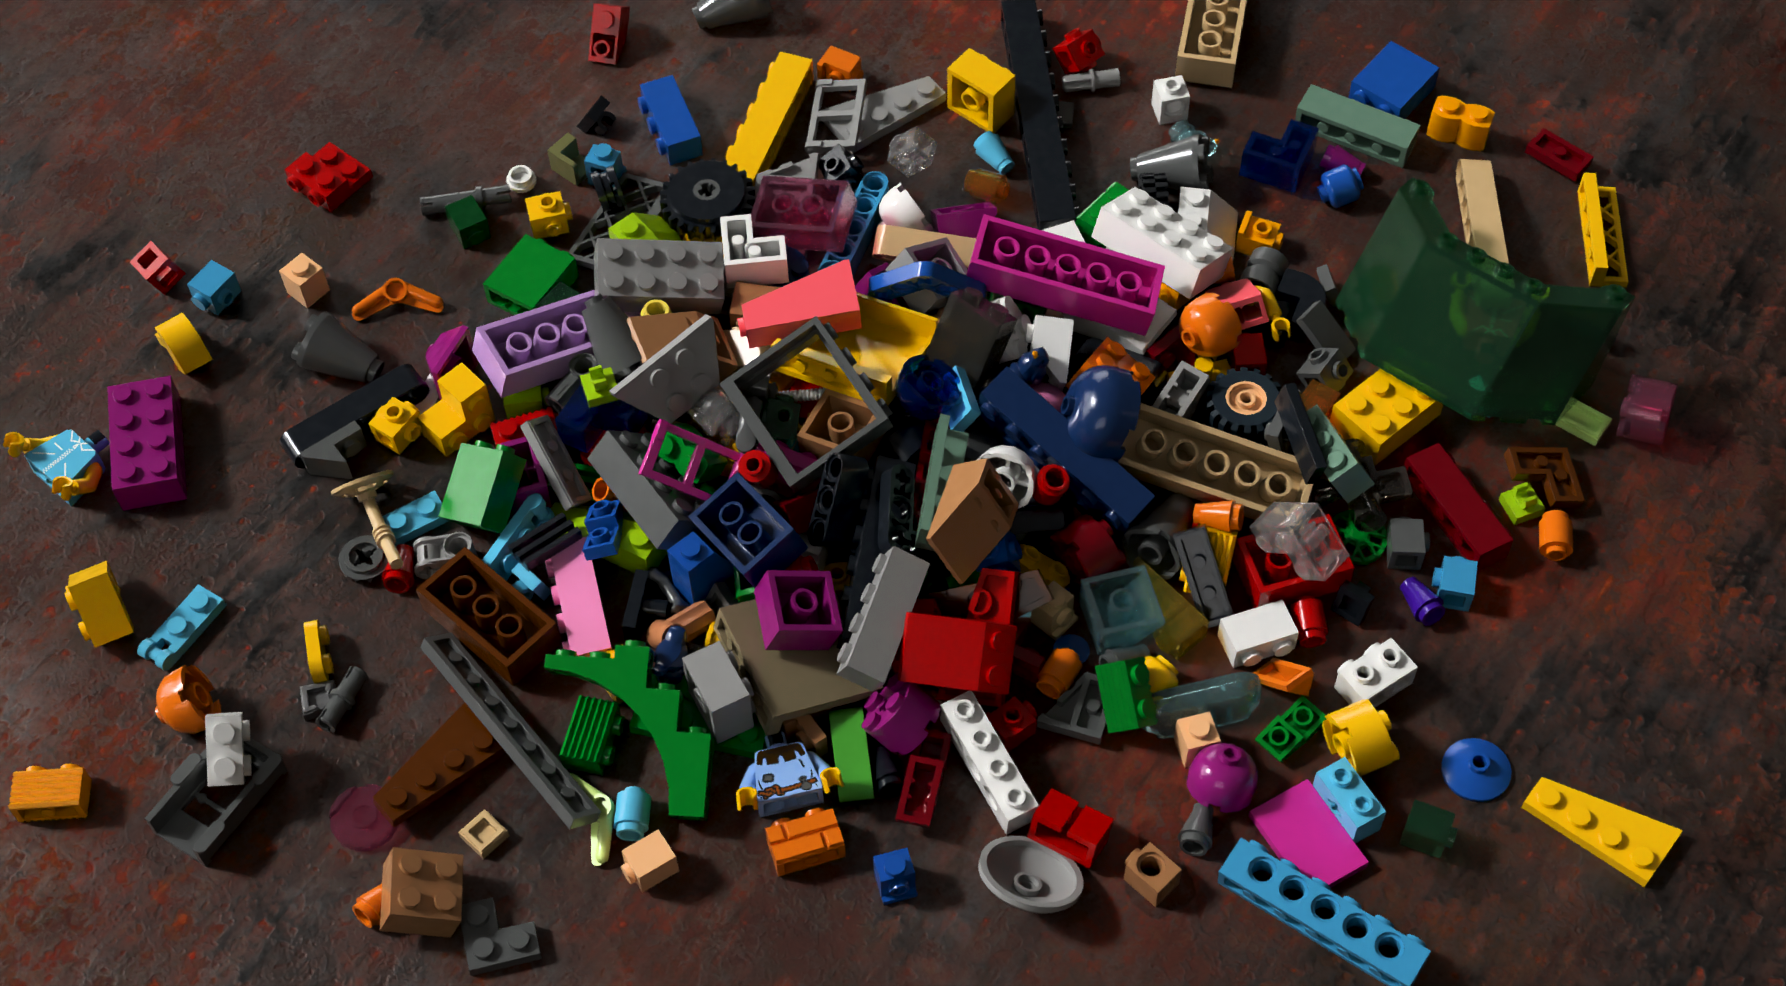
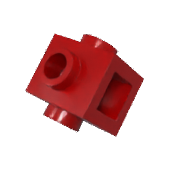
(1079, 51)

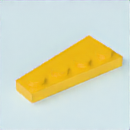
(1610, 832)

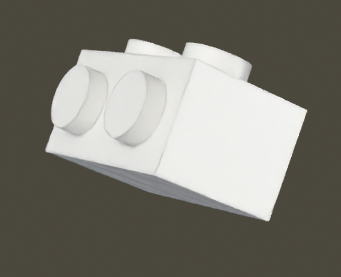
(1376, 674)
(226, 749)

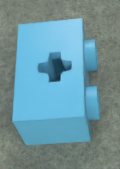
(1349, 799)

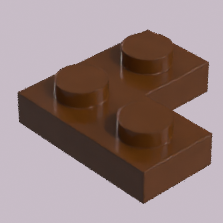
(1550, 466)

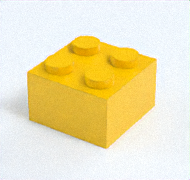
(980, 90)

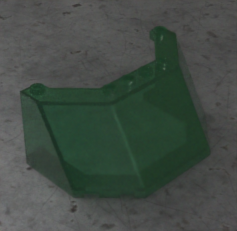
(1473, 324)

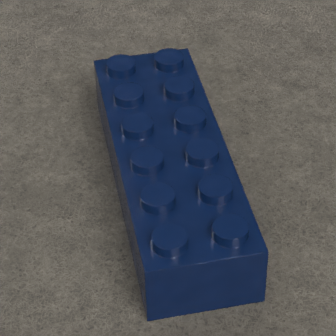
(1041, 431)

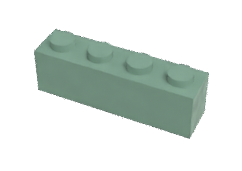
(1358, 125)

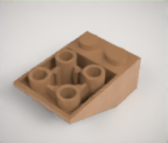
(656, 331)
(971, 517)

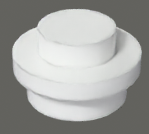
(521, 179)

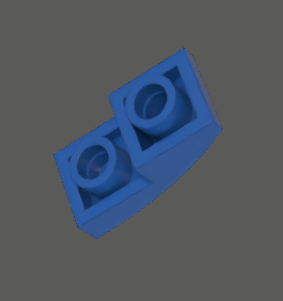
(604, 529)

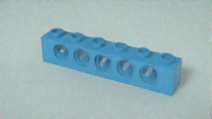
(1329, 933)

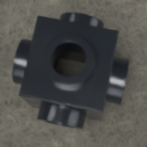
(842, 165)

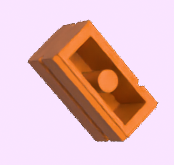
(805, 841)

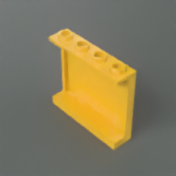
(880, 348)

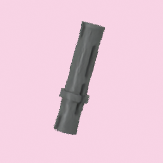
(482, 195)

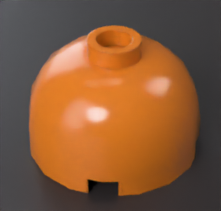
(1209, 326)
(185, 700)

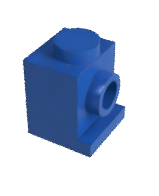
(895, 876)

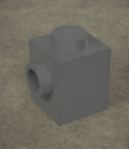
(1406, 543)

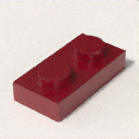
(1559, 154)

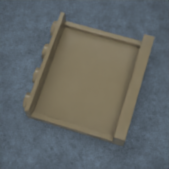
(783, 681)

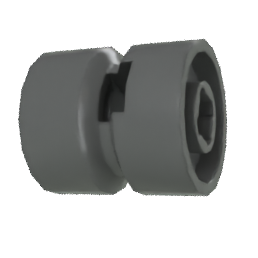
(1266, 268)

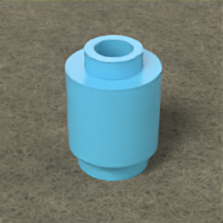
(632, 813)

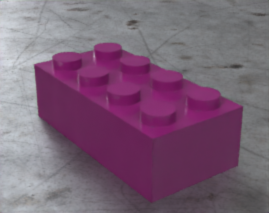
(146, 443)

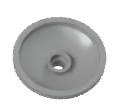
(1030, 875)

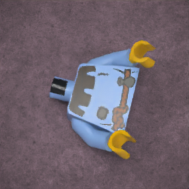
(785, 778)

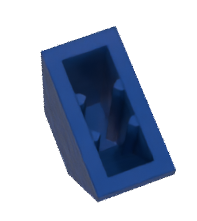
(697, 566)

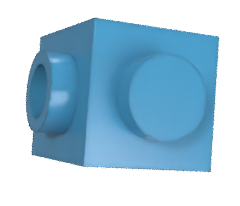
(214, 288)
(1456, 582)

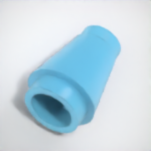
(992, 150)

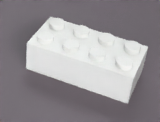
(1156, 233)

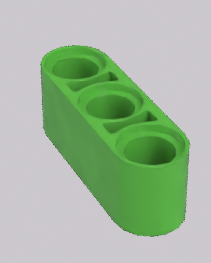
(851, 754)

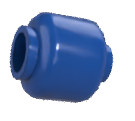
(1340, 186)

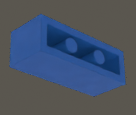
(670, 120)

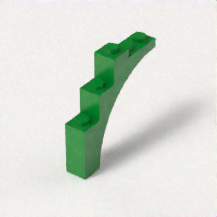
(629, 677)

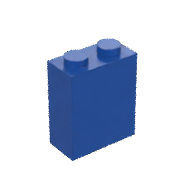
(1394, 81)

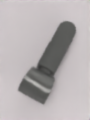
(755, 395)

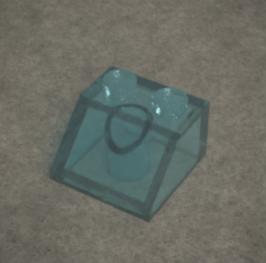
(1120, 608)

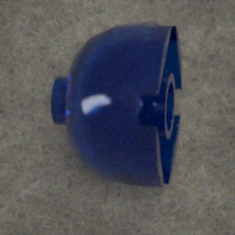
(926, 388)

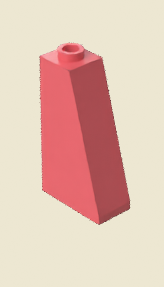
(824, 294)

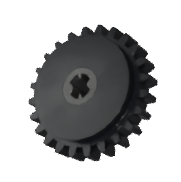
(702, 195)

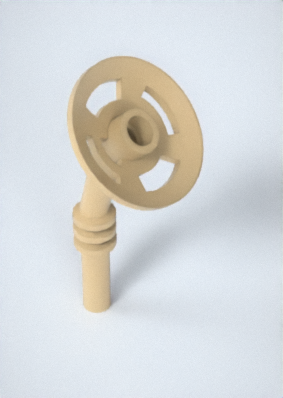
(365, 490)

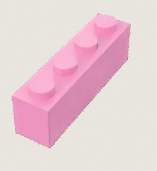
(580, 601)

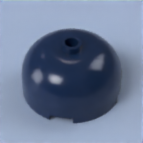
(1102, 410)

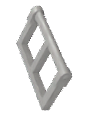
(817, 115)

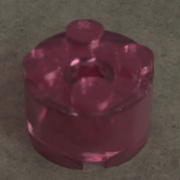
(1646, 409)

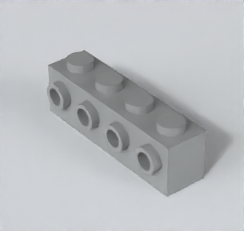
(882, 618)

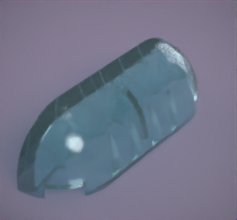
(1227, 697)

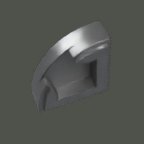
(315, 698)

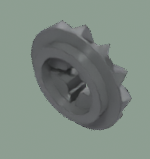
(350, 562)

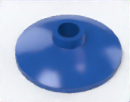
(1471, 781)

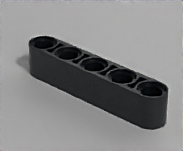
(360, 406)

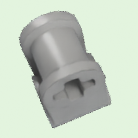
(439, 551)

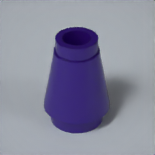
(1423, 602)

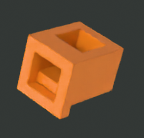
(839, 65)

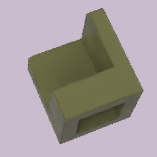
(566, 159)

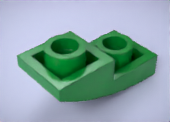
(1291, 730)

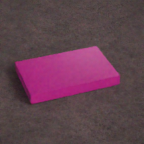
(1308, 834)

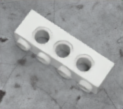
(988, 762)

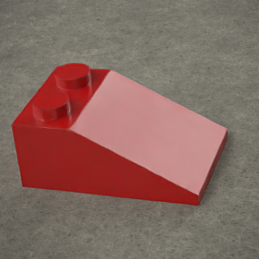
(957, 653)

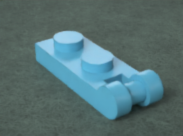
(527, 518)
(182, 628)

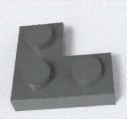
(495, 948)

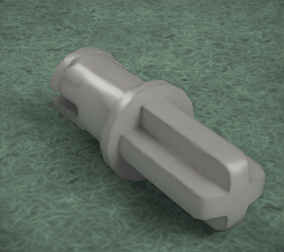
(1091, 80)

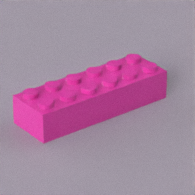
(1066, 275)

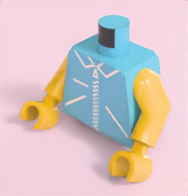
(63, 461)

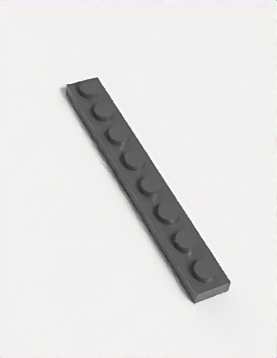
(511, 730)

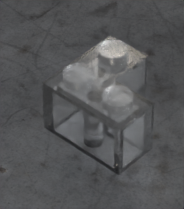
(1303, 535)

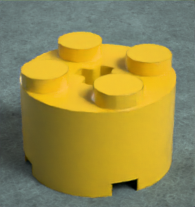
(1360, 736)

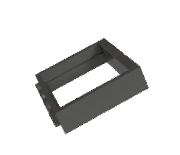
(773, 359)

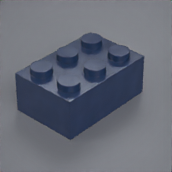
(748, 530)

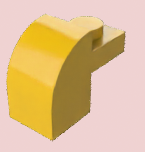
(183, 343)

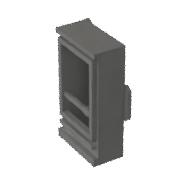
(189, 834)

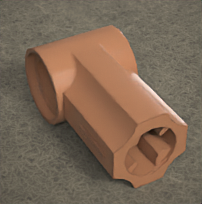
(694, 619)

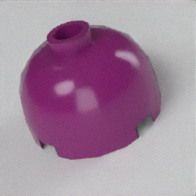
(1223, 777)

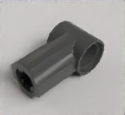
(570, 382)

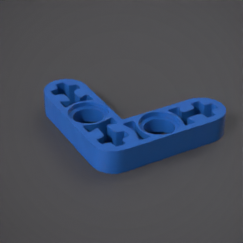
(918, 277)

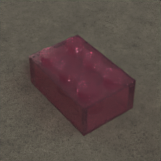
(804, 210)

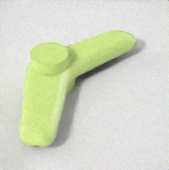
(602, 829)

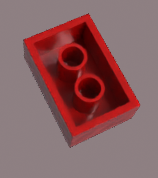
(1273, 577)

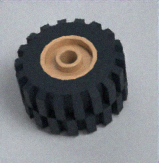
(1241, 403)

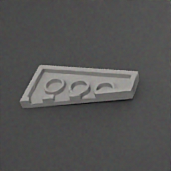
(888, 110)

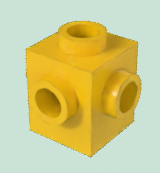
(548, 214)
(396, 424)

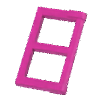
(701, 444)

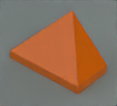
(1286, 676)

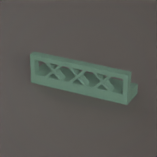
(947, 450)

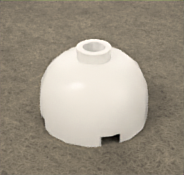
(900, 210)
(1015, 470)

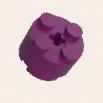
(900, 715)

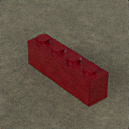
(1457, 506)

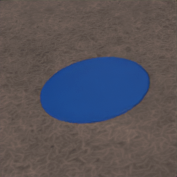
(1075, 643)

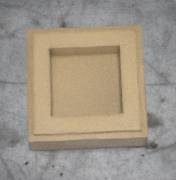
(484, 834)

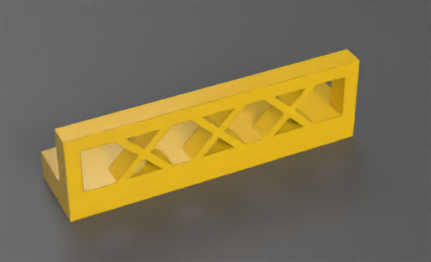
(1595, 236)

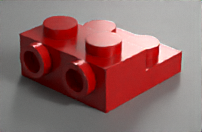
(327, 176)

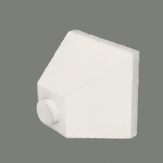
(1056, 338)

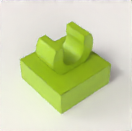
(597, 386)
(1521, 503)

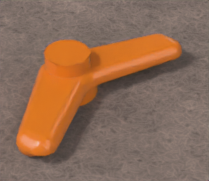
(394, 292)

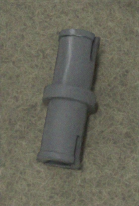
(341, 699)

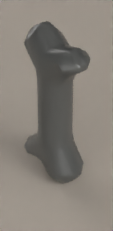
(661, 578)

